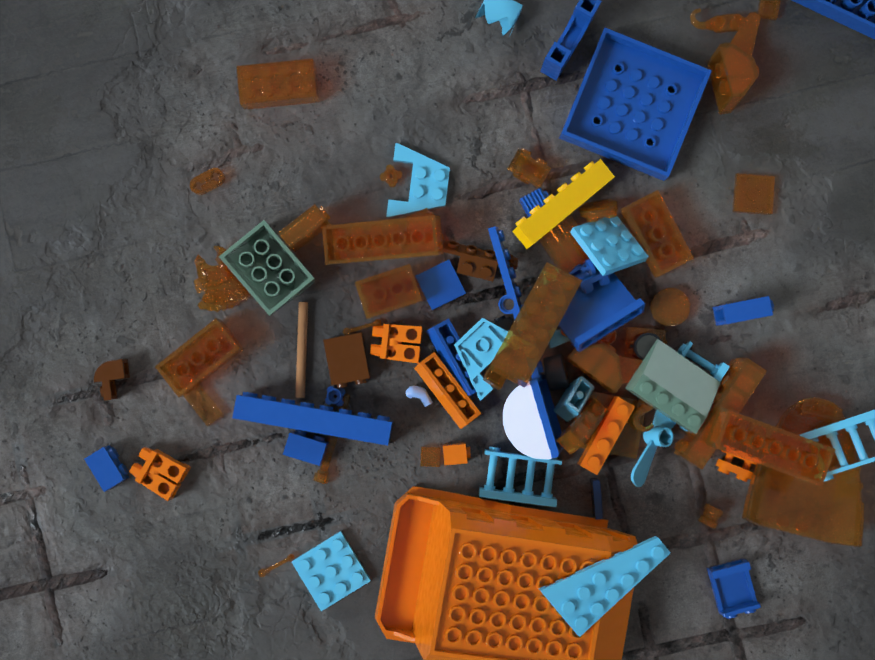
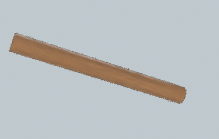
(301, 349)

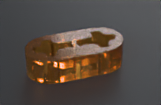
(205, 177)

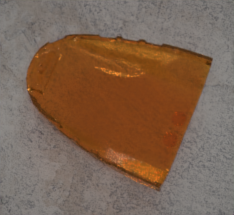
(803, 508)

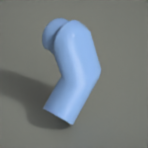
(419, 392)

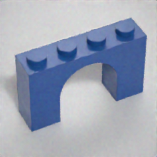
(563, 49)

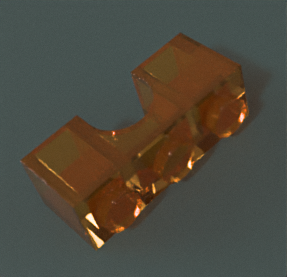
(583, 426)

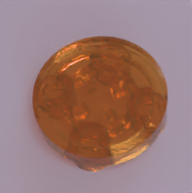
(599, 208)
(670, 307)

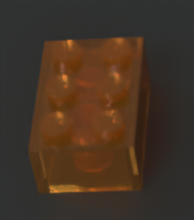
(388, 291)

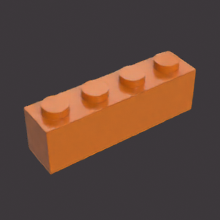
(447, 390)
(606, 435)

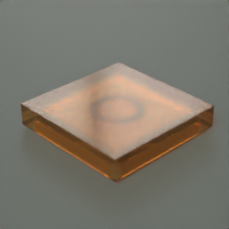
(753, 194)

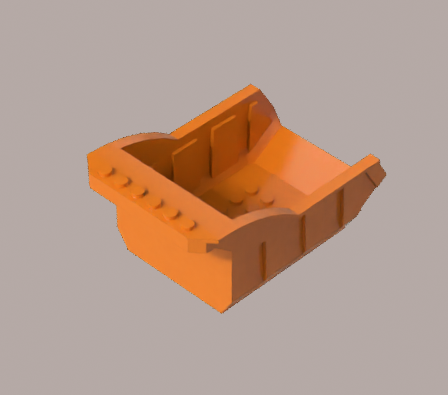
(469, 577)

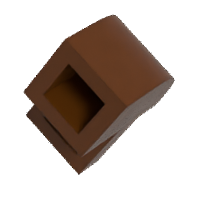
(108, 373)

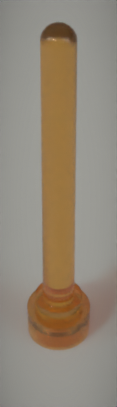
(322, 474)

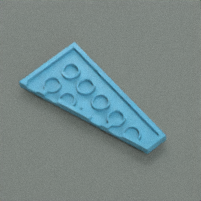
(598, 587)

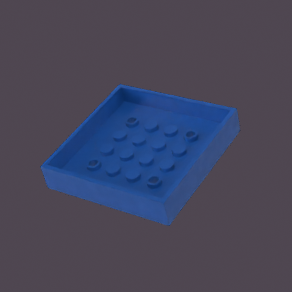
(635, 104)

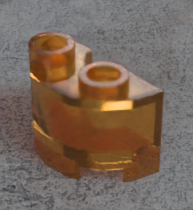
(528, 169)

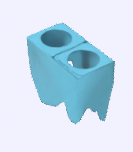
(501, 10)

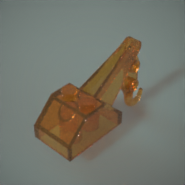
(732, 62)
(610, 372)

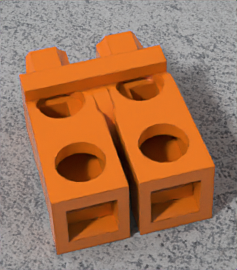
(392, 339)
(160, 472)

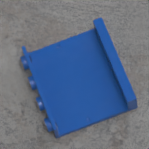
(598, 312)

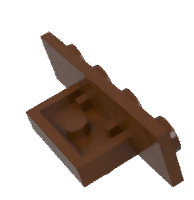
(475, 261)

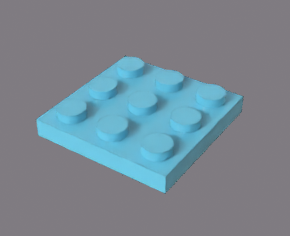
(609, 245)
(331, 570)

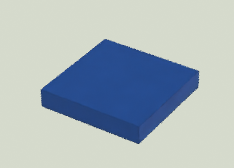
(440, 284)

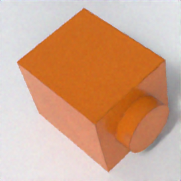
(456, 453)

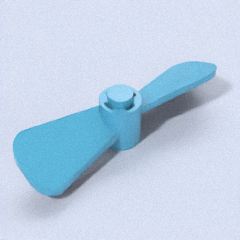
(659, 435)

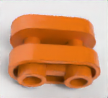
(726, 467)

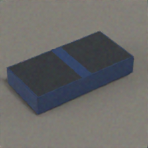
(596, 498)

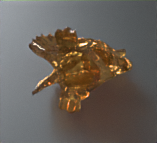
(219, 284)

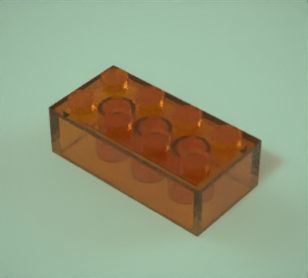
(277, 84)
(656, 233)
(199, 357)

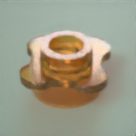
(391, 181)

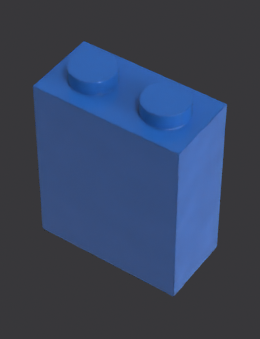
(743, 310)

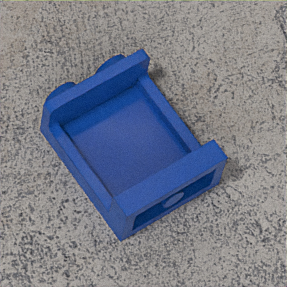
(733, 588)

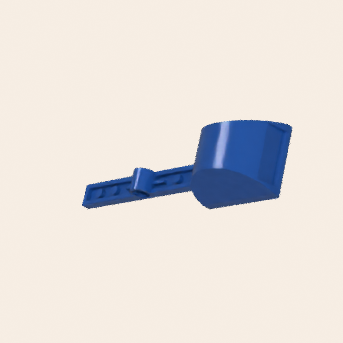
(529, 410)

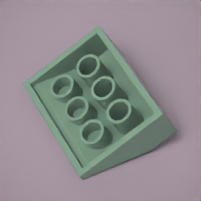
(267, 268)
(674, 386)

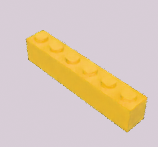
(563, 204)

